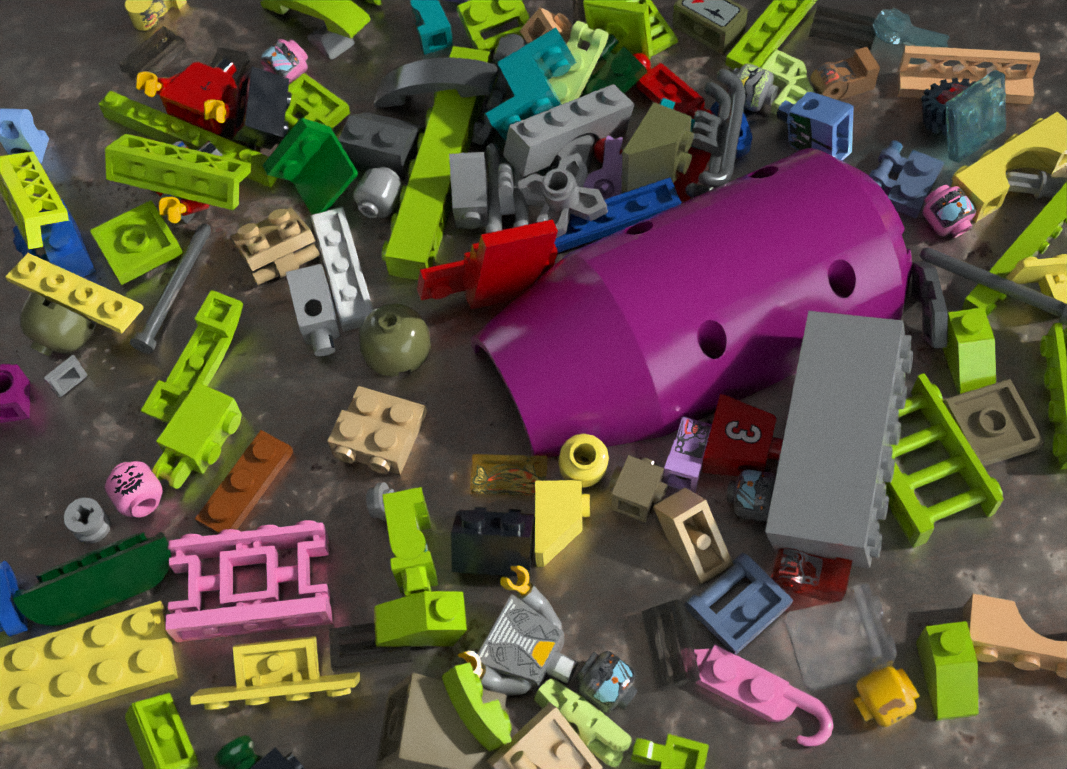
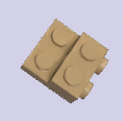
(377, 431)

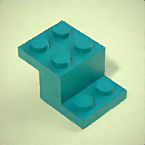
(528, 77)

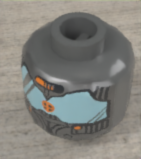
(752, 494)
(606, 681)

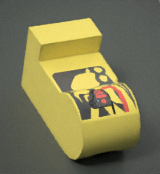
(146, 13)

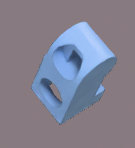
(19, 132)

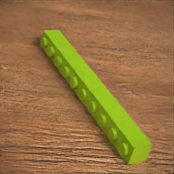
(171, 129)
(1029, 244)

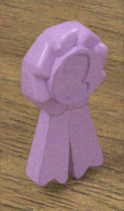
(608, 178)

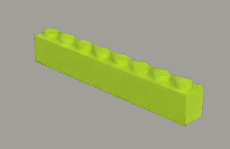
(428, 196)

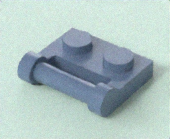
(748, 612)

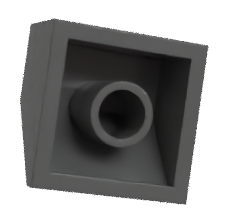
(380, 142)

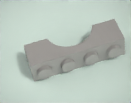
(538, 139)

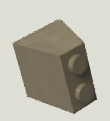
(426, 731)

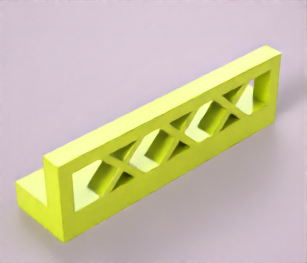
(19, 199)

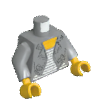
(522, 643)

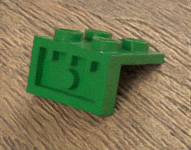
(314, 164)

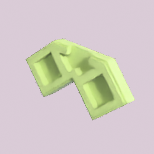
(790, 76)

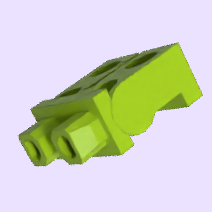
(406, 518)

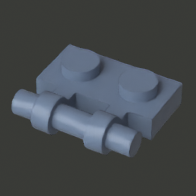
(914, 181)

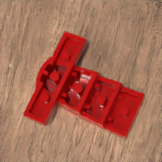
(496, 267)

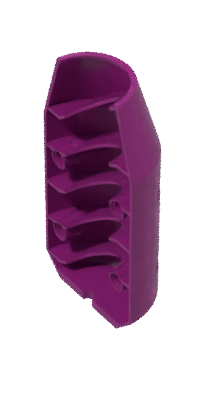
(697, 302)

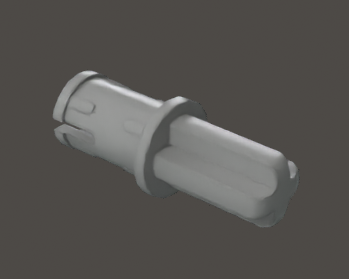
(1038, 184)

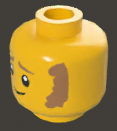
(886, 696)

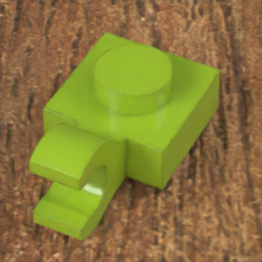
(676, 754)

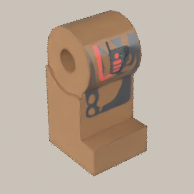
(847, 76)

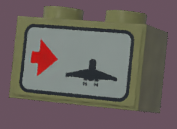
(711, 21)

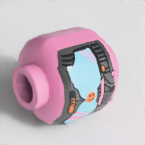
(285, 59)
(949, 211)

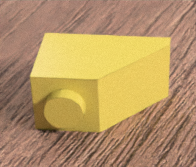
(557, 516)

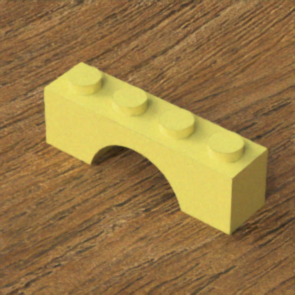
(1039, 148)

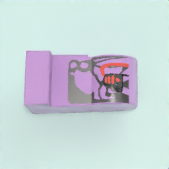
(687, 454)

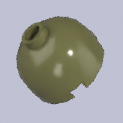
(53, 326)
(394, 339)

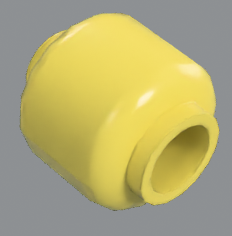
(579, 449)

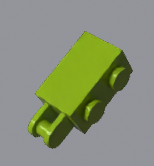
(196, 434)

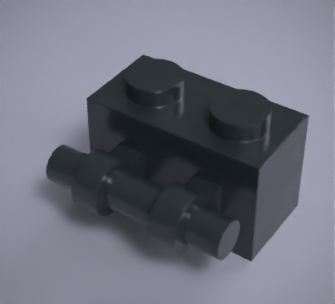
(261, 109)
(492, 541)

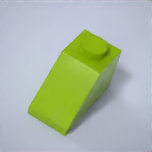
(970, 350)
(421, 619)
(949, 670)

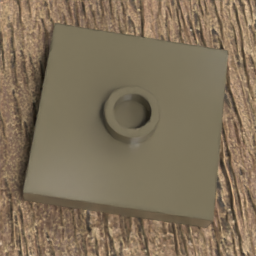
(995, 422)

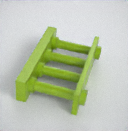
(919, 520)

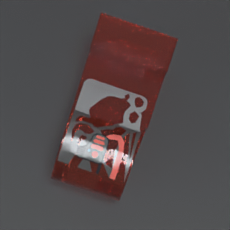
(811, 574)

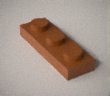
(244, 484)

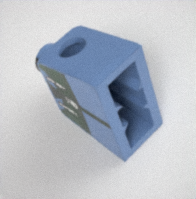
(819, 124)

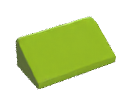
(160, 734)

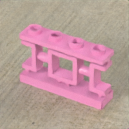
(254, 610)

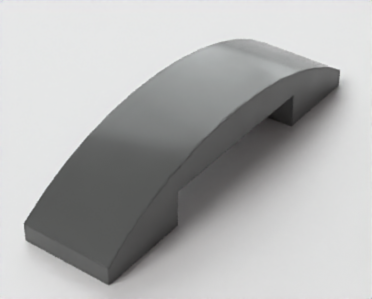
(437, 74)

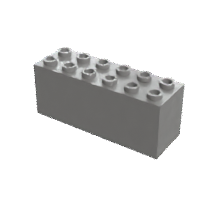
(840, 437)

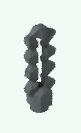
(505, 47)

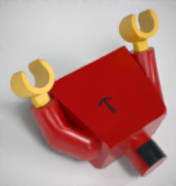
(197, 94)

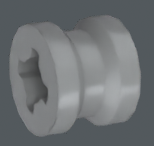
(96, 522)

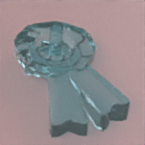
(896, 29)

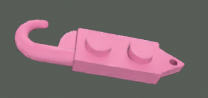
(759, 691)

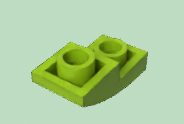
(485, 721)

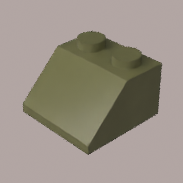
(657, 148)

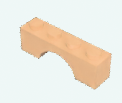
(1003, 635)

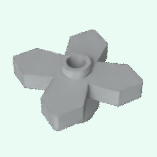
(563, 194)

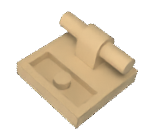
(275, 242)
(545, 744)

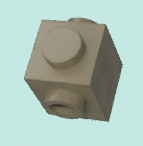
(637, 487)

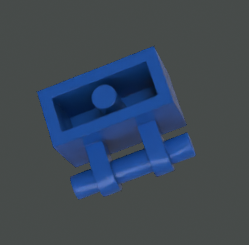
(62, 246)

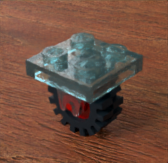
(966, 112)

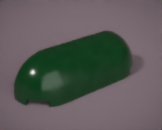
(96, 580)

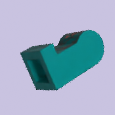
(432, 25)

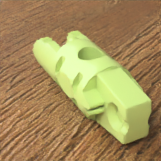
(593, 727)

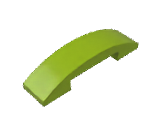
(339, 15)
(200, 358)

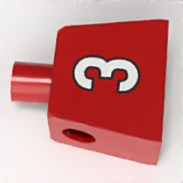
(740, 439)

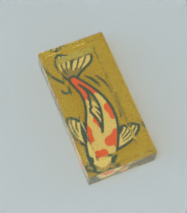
(507, 474)

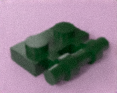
(620, 69)

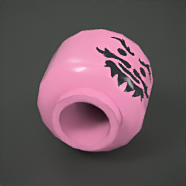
(133, 489)

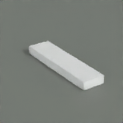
(342, 267)

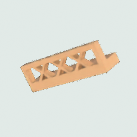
(916, 78)

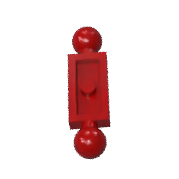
(663, 83)

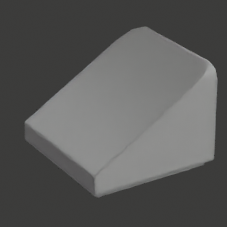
(329, 43)
(65, 376)

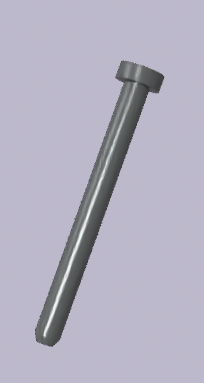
(996, 283)
(144, 340)

